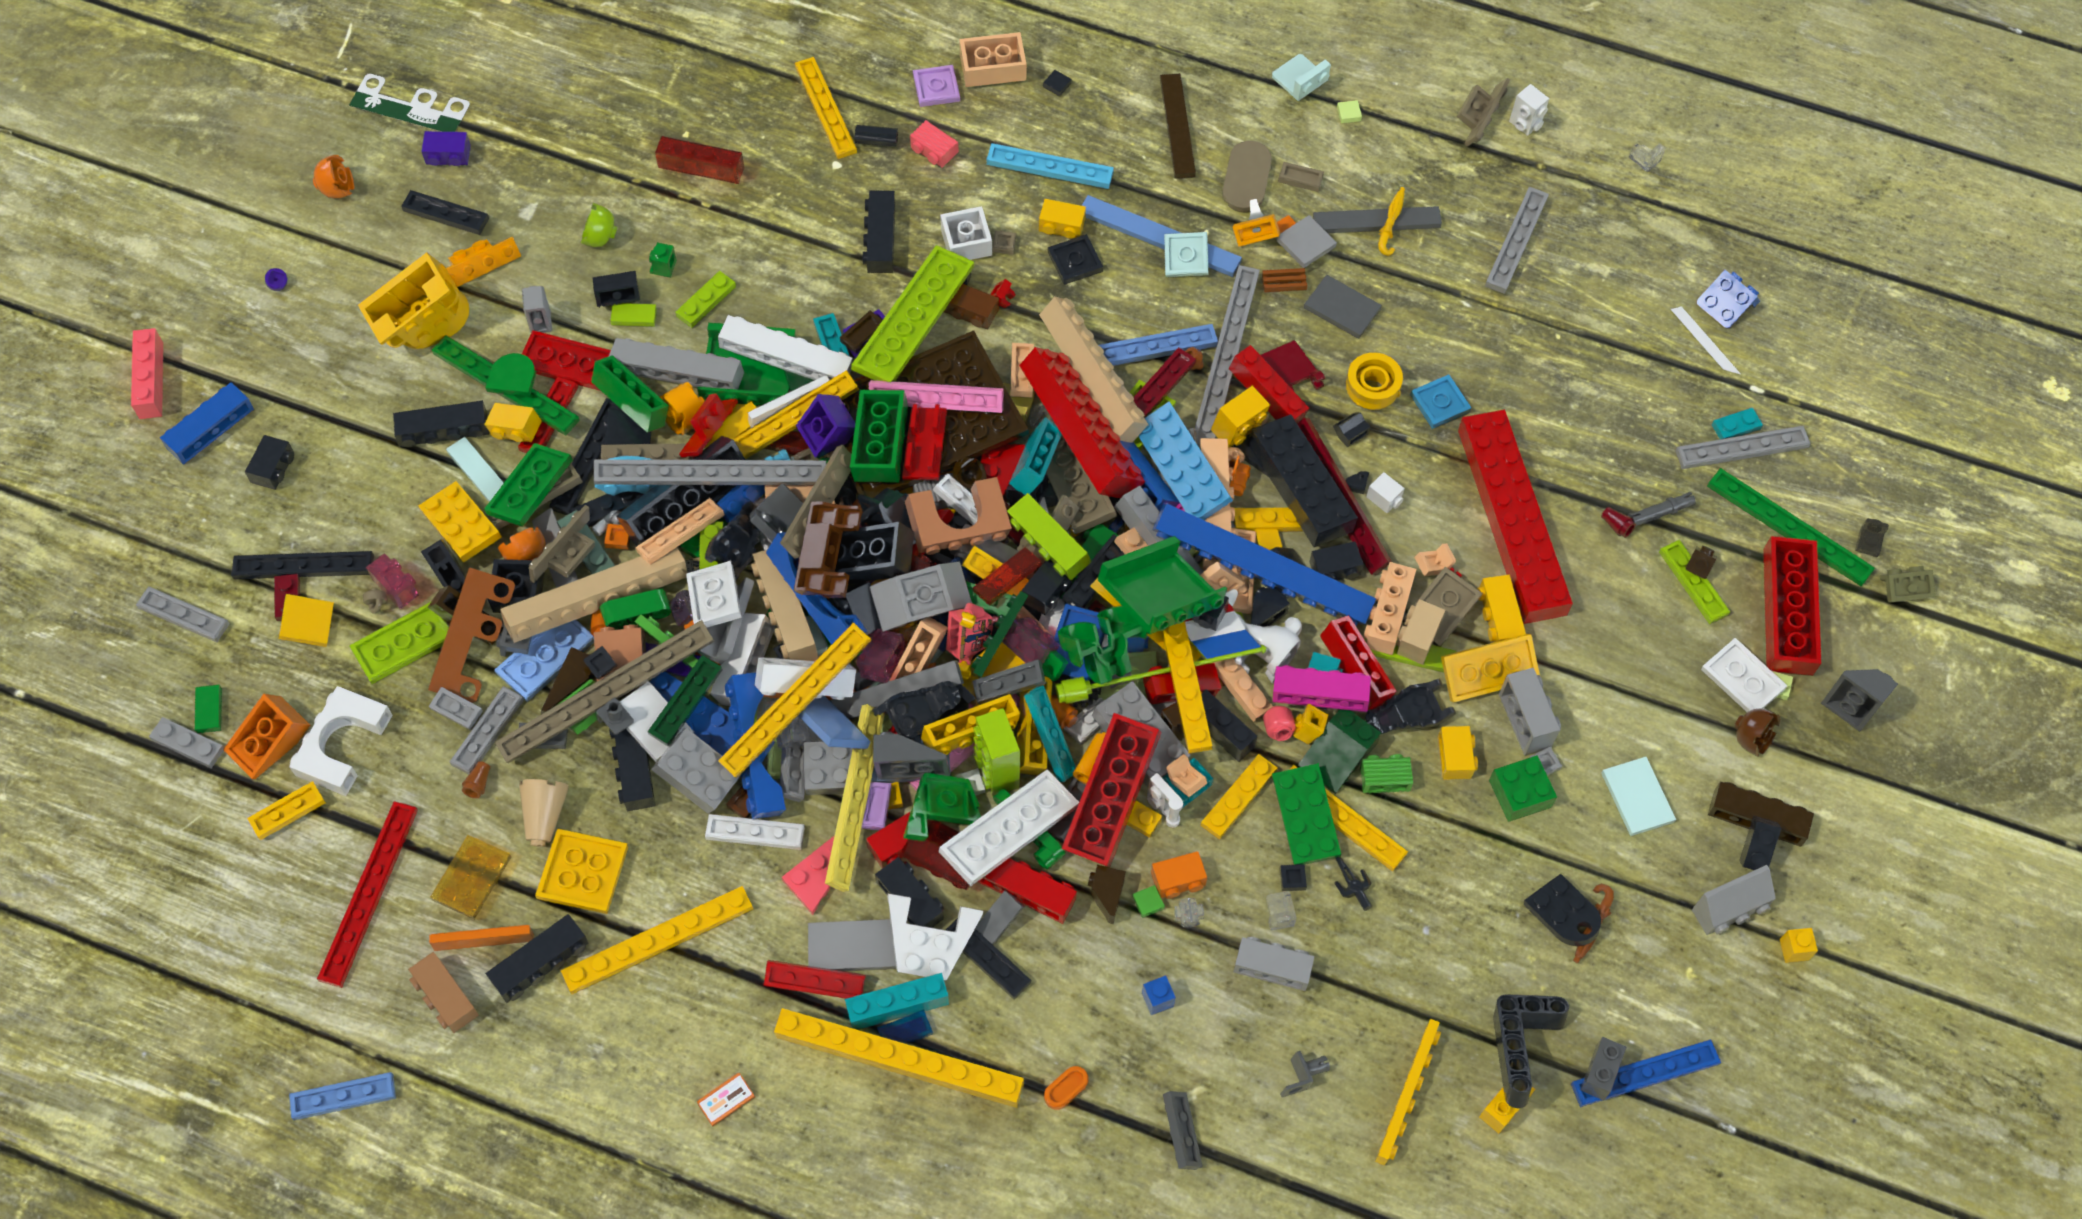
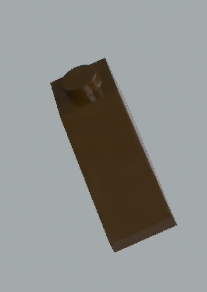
(445, 604)
(570, 678)

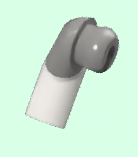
(601, 526)

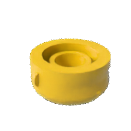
(1376, 368)

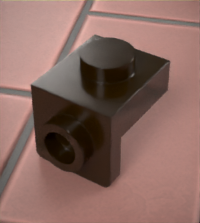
(1701, 561)

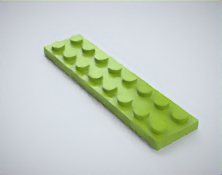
(913, 315)

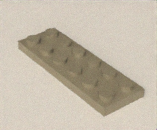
(1071, 480)

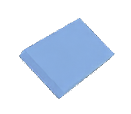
(546, 655)

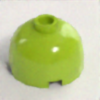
(598, 227)

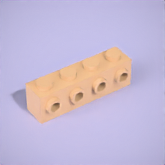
(1390, 608)

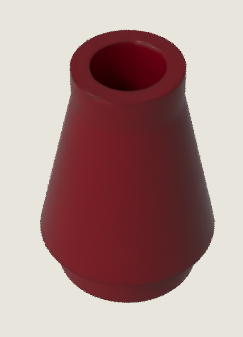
(1620, 523)

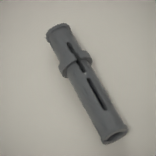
(1670, 506)

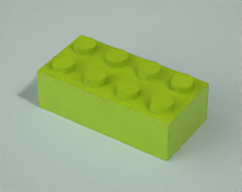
(996, 752)

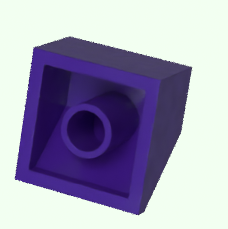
(826, 425)

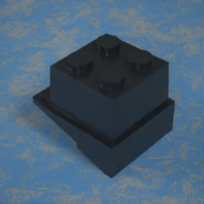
(884, 508)

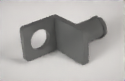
(614, 716)
(1304, 1072)

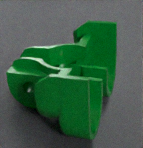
(1083, 641)

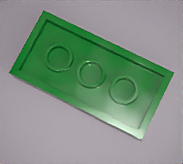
(528, 484)
(1306, 814)

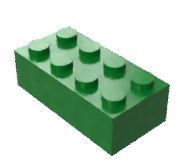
(879, 436)

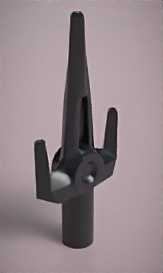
(1355, 887)

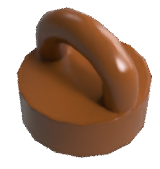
(1196, 353)

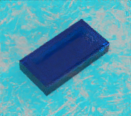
(907, 1028)

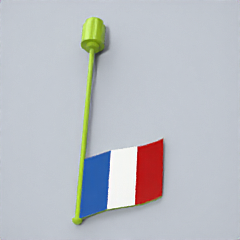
(1226, 642)

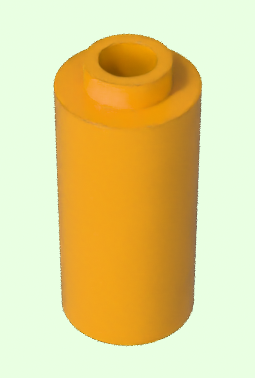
(1086, 763)

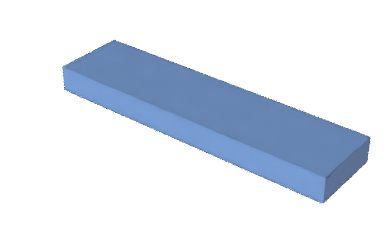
(342, 1096)

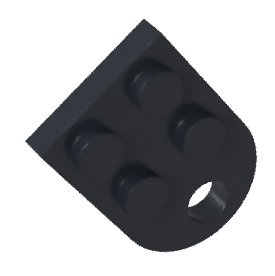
(1563, 911)

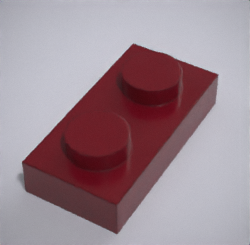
(284, 585)

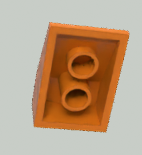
(266, 735)

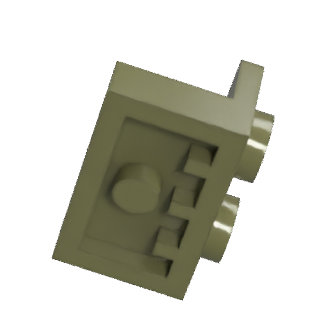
(1909, 585)

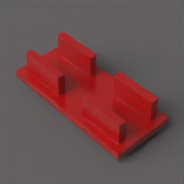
(924, 443)

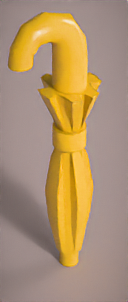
(1386, 231)

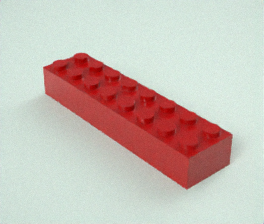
(1081, 423)

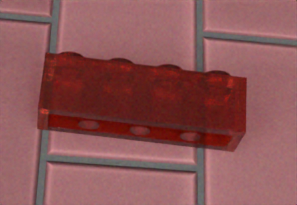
(699, 160)

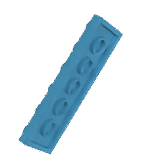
(1183, 463)

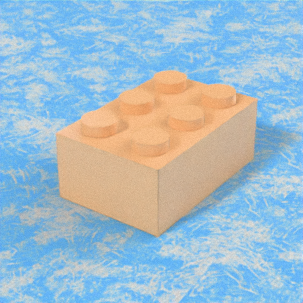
(993, 59)

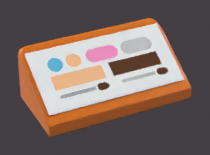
(725, 1099)

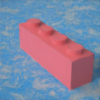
(147, 373)

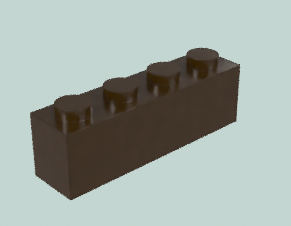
(1739, 806)

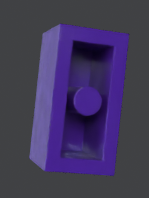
(446, 148)

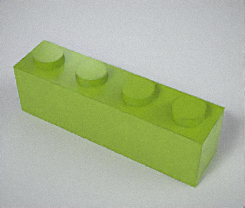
(1048, 536)

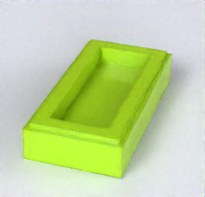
(633, 314)

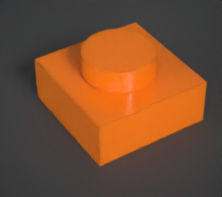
(616, 537)

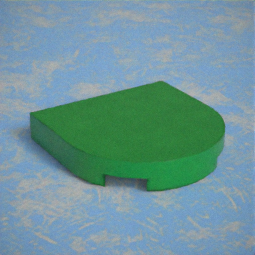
(512, 375)

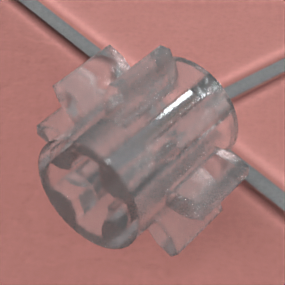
(1189, 912)

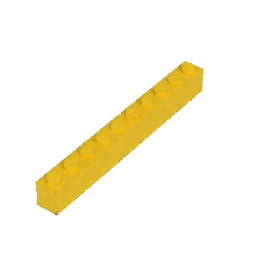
(899, 1058)

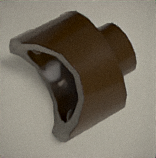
(968, 471)

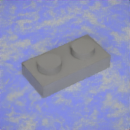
(455, 708)

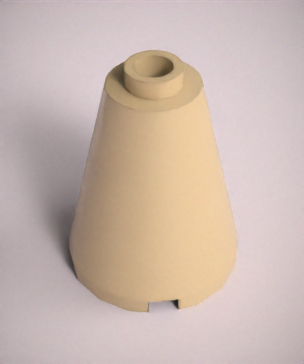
(541, 808)

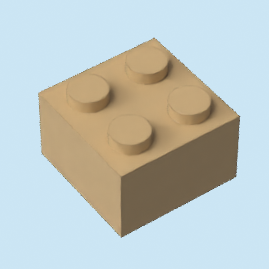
(1420, 632)

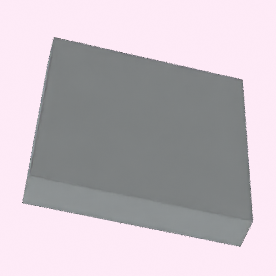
(1306, 241)

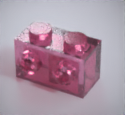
(392, 580)
(881, 656)

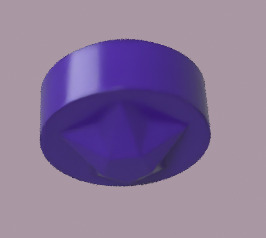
(276, 279)

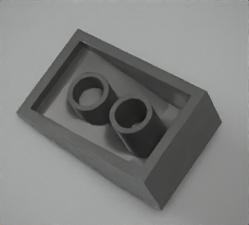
(905, 759)

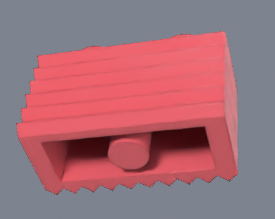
(933, 144)

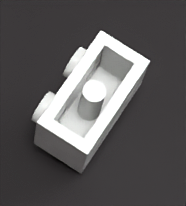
(1529, 110)

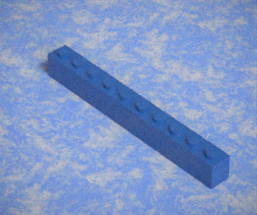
(1263, 564)

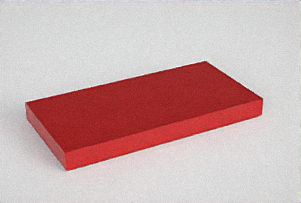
(563, 358)

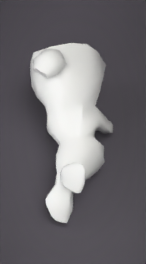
(1279, 641)

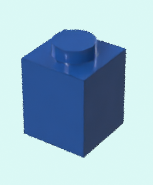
(1158, 995)

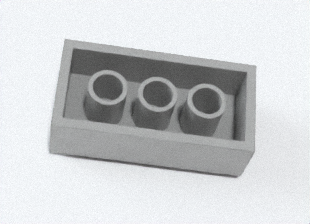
(1133, 705)

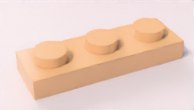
(1019, 383)

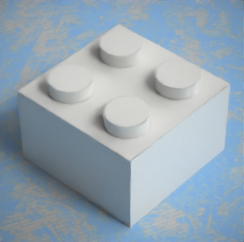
(967, 233)

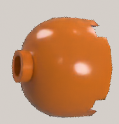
(333, 178)
(524, 545)

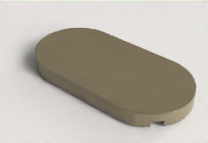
(1246, 175)

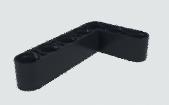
(1510, 1018)

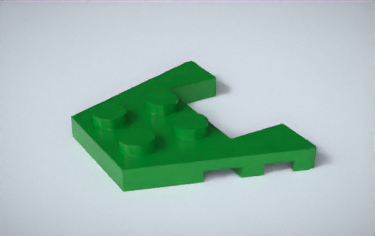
(941, 800)

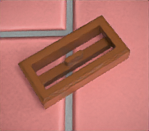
(1284, 276)

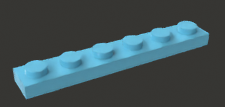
(1050, 166)

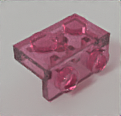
(1029, 640)

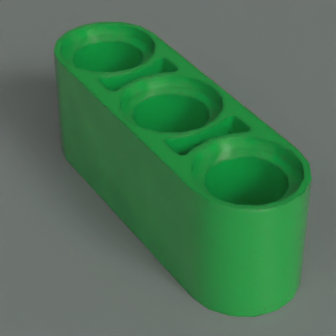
(627, 609)

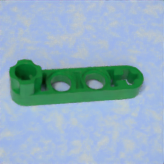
(1050, 849)

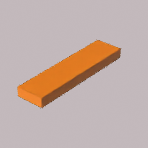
(481, 937)

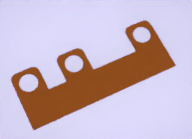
(463, 626)

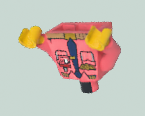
(967, 634)

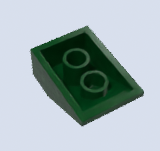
(1341, 748)

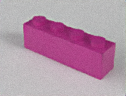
(1321, 688)

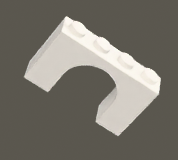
(341, 710)

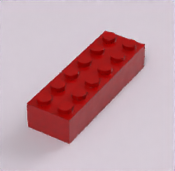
(1792, 606)
(1111, 790)

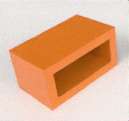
(1179, 875)

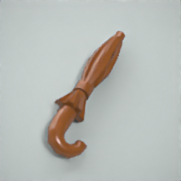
(1604, 910)

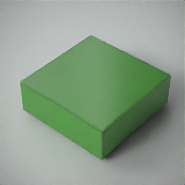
(1148, 901)

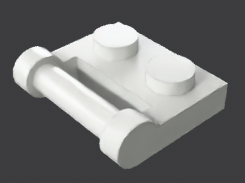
(1165, 799)

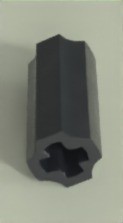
(876, 135)

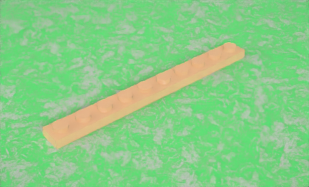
(1230, 673)

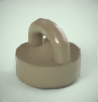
(374, 599)

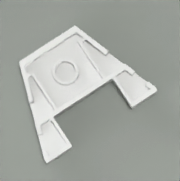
(927, 949)

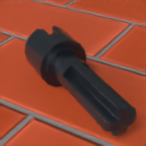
(846, 495)

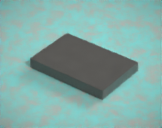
(1342, 306)

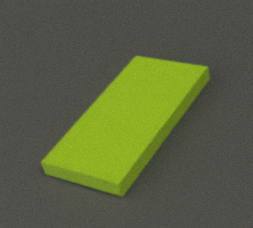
(400, 643)

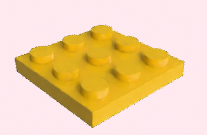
(582, 871)

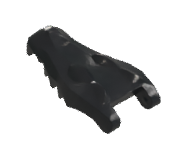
(735, 541)
(916, 708)
(1411, 708)

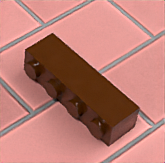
(973, 306)

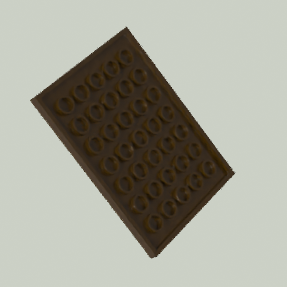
(966, 432)

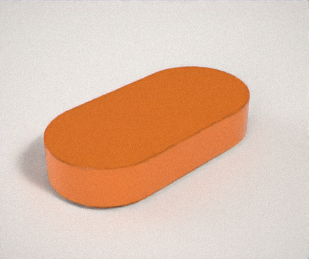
(1066, 1088)

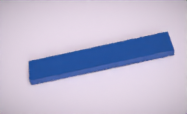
(1655, 1071)

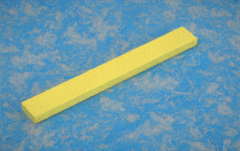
(853, 804)

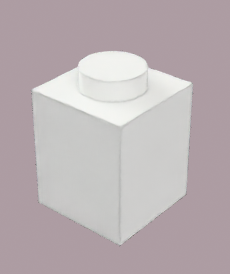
(1385, 493)

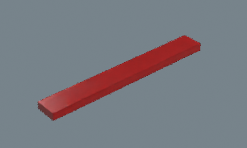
(367, 895)

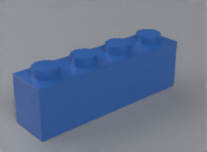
(206, 423)
(1154, 485)

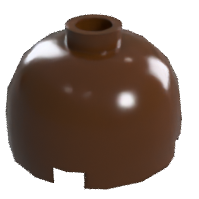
(1756, 730)

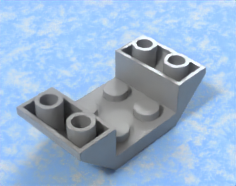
(920, 595)

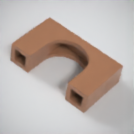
(933, 534)

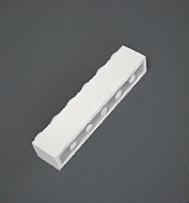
(781, 350)

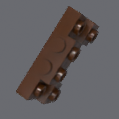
(821, 549)

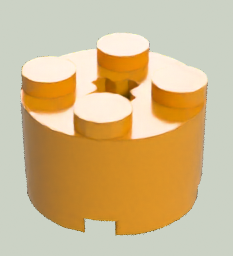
(682, 407)

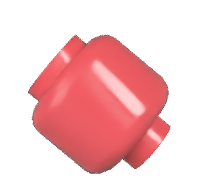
(1279, 723)

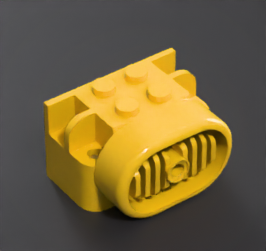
(416, 306)

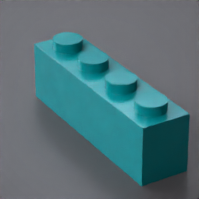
(1036, 457)
(897, 1001)

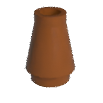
(476, 781)

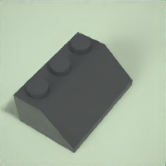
(1859, 695)

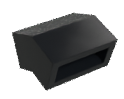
(1352, 429)

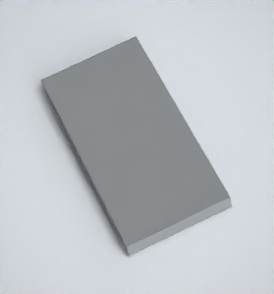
(851, 945)

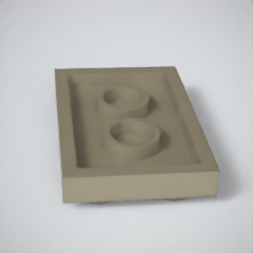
(1453, 596)

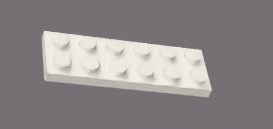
(1008, 827)

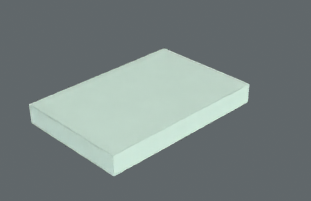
(1638, 796)

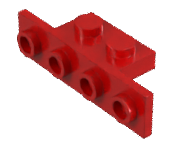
(706, 423)

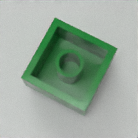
(1522, 788)

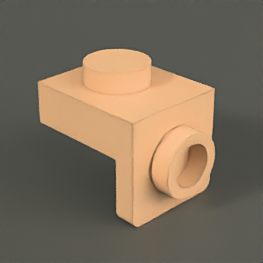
(1434, 561)
(1185, 776)

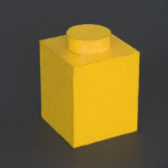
(1798, 945)

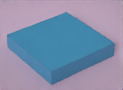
(1440, 401)

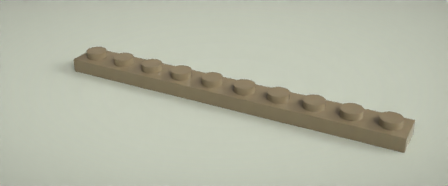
(598, 694)

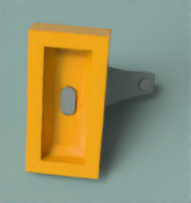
(1257, 227)

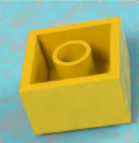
(1240, 416)

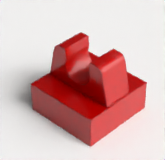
(1002, 291)

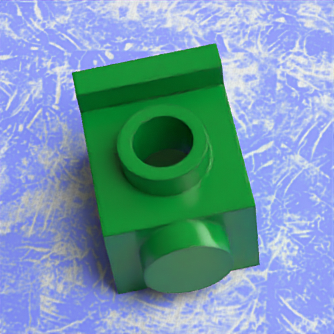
(662, 259)

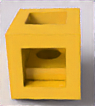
(1310, 724)

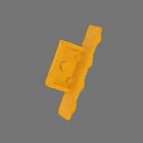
(481, 259)

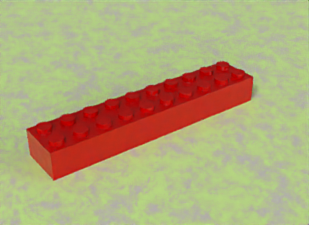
(1514, 516)

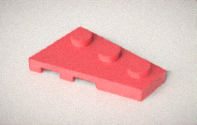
(809, 877)

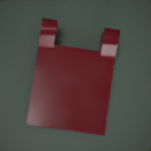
(1293, 365)

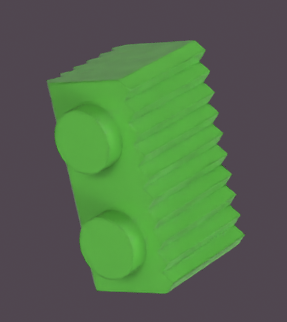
(1386, 774)

